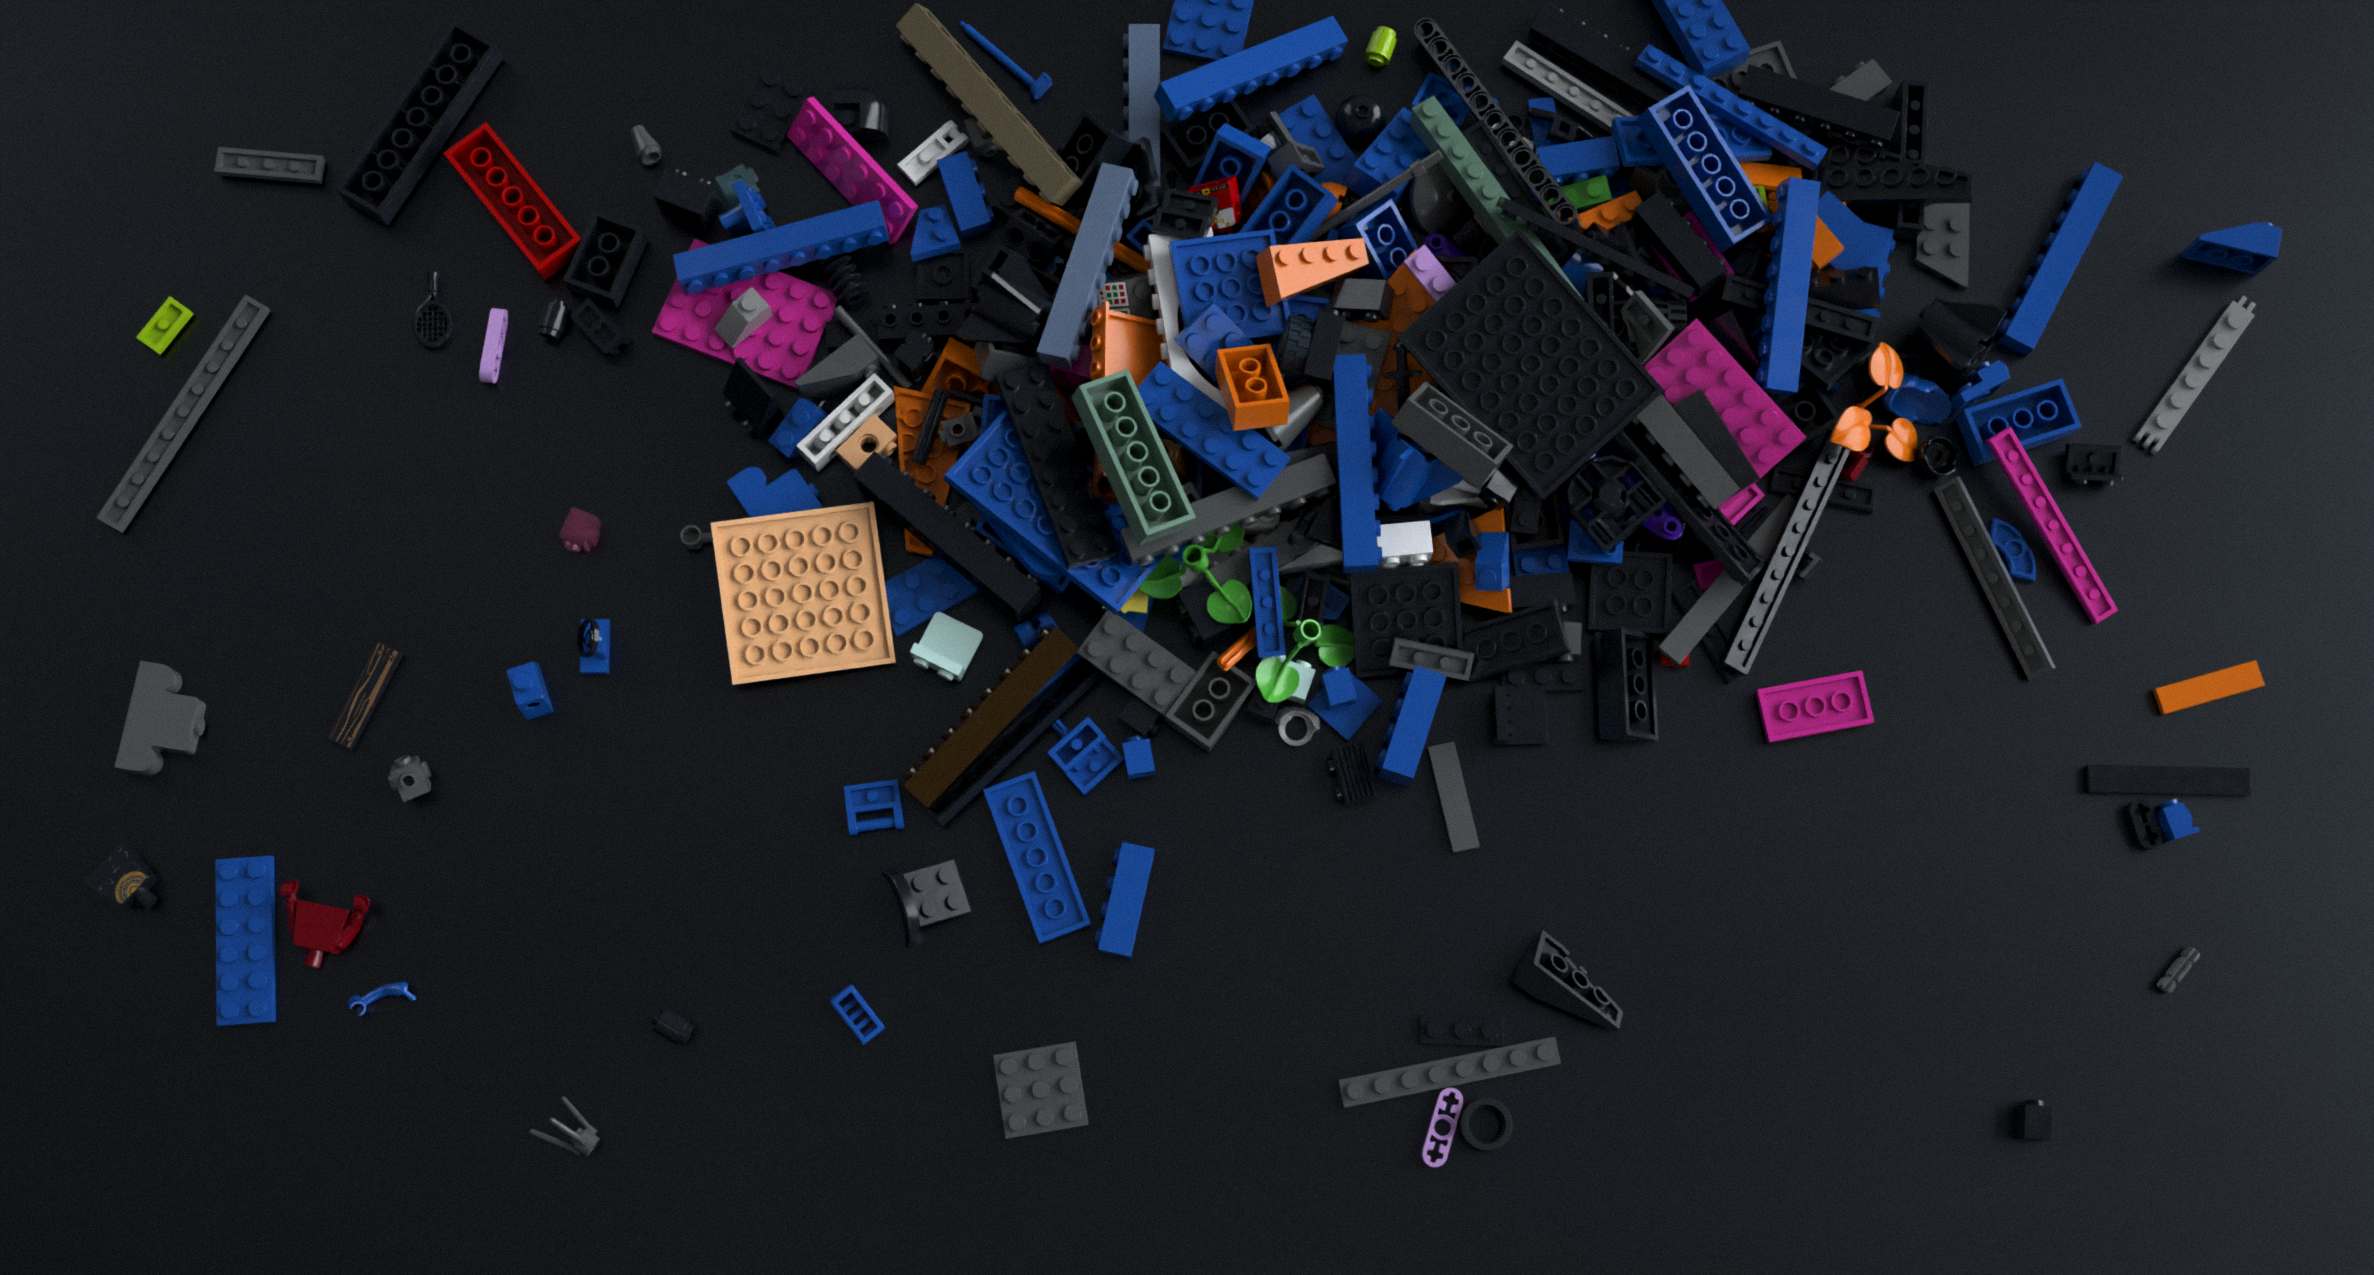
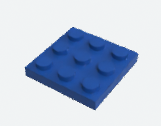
(1207, 28)

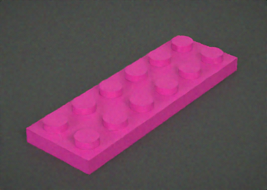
(849, 166)

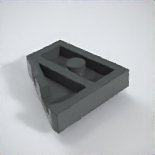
(1645, 325)

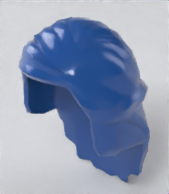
(1917, 401)

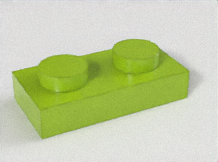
(164, 325)

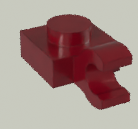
(1855, 463)

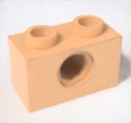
(871, 431)

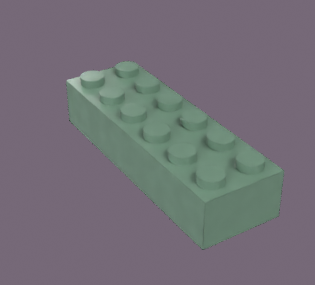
(1133, 457)

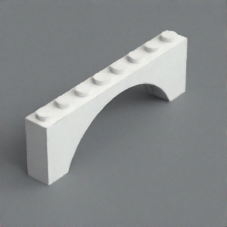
(1167, 304)

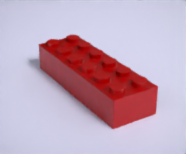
(514, 200)

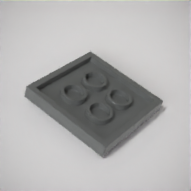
(1040, 1090)

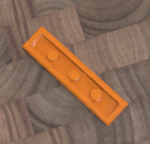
(2208, 687)

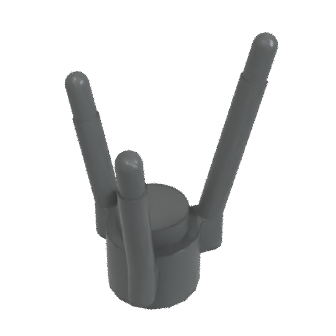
(583, 1140)

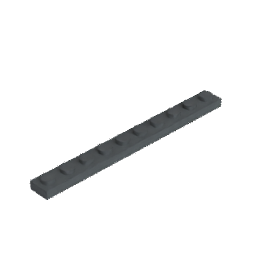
(183, 414)

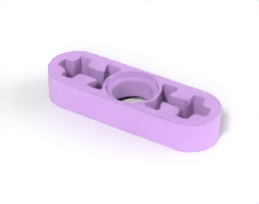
(493, 345)
(1456, 1109)

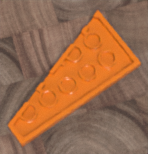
(910, 416)

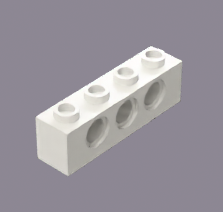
(822, 442)

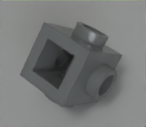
(410, 777)

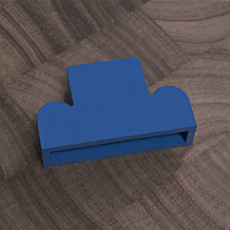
(781, 496)

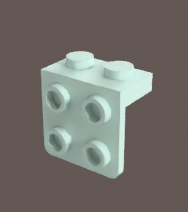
(947, 647)

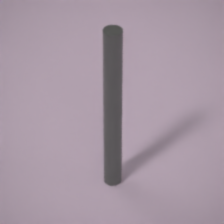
(884, 361)

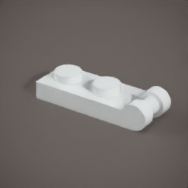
(924, 158)

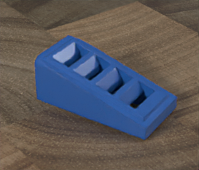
(842, 994)

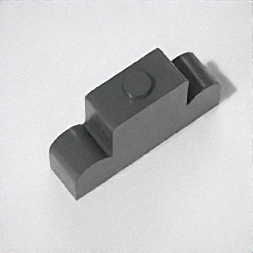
(158, 720)

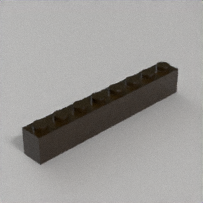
(989, 715)

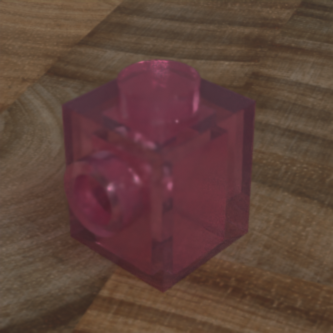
(580, 530)

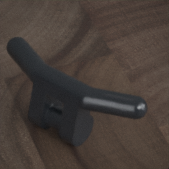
(1560, 122)

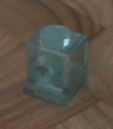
(725, 182)

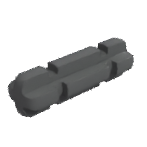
(2178, 970)

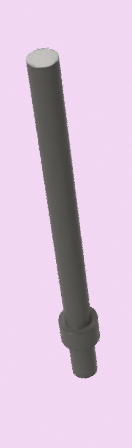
(1416, 169)

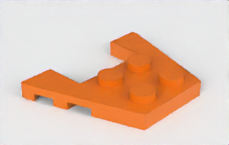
(1496, 600)

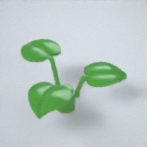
(1228, 604)
(1335, 644)

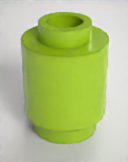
(1381, 46)

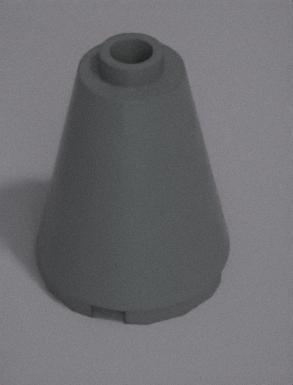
(1304, 405)

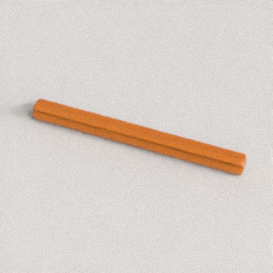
(1073, 224)

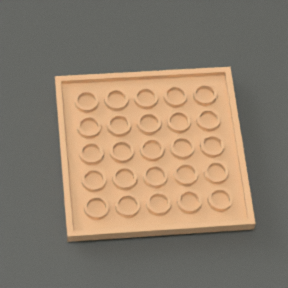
(803, 593)

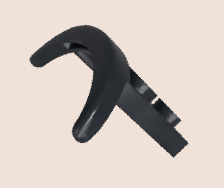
(927, 897)

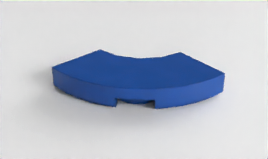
(2014, 550)

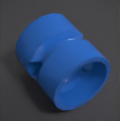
(1028, 631)

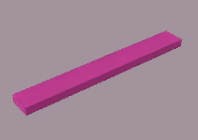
(2051, 525)

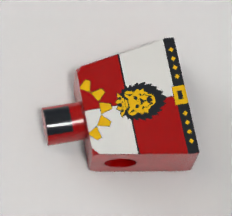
(1229, 206)

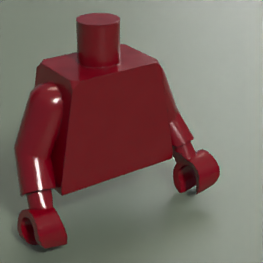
(321, 926)

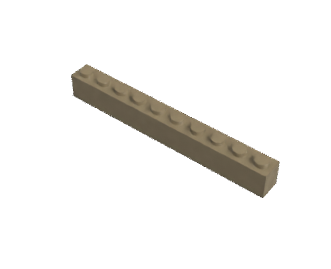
(989, 105)

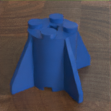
(1405, 469)

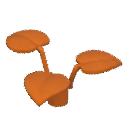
(1854, 425)

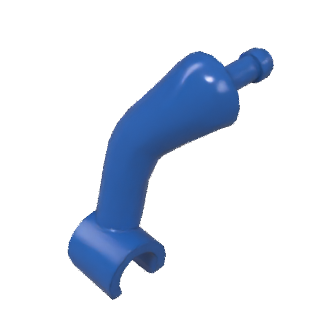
(384, 990)

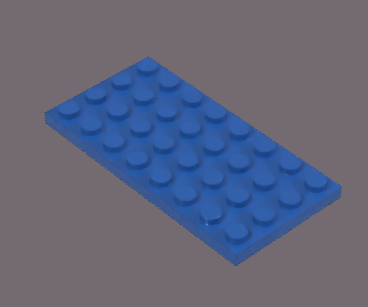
(1000, 484)

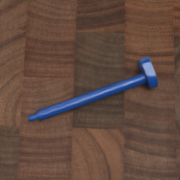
(1037, 87)

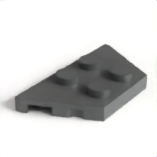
(1945, 242)

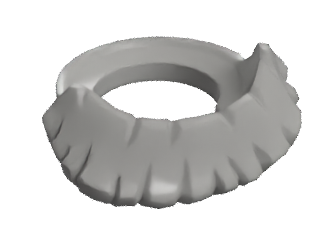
(1311, 721)

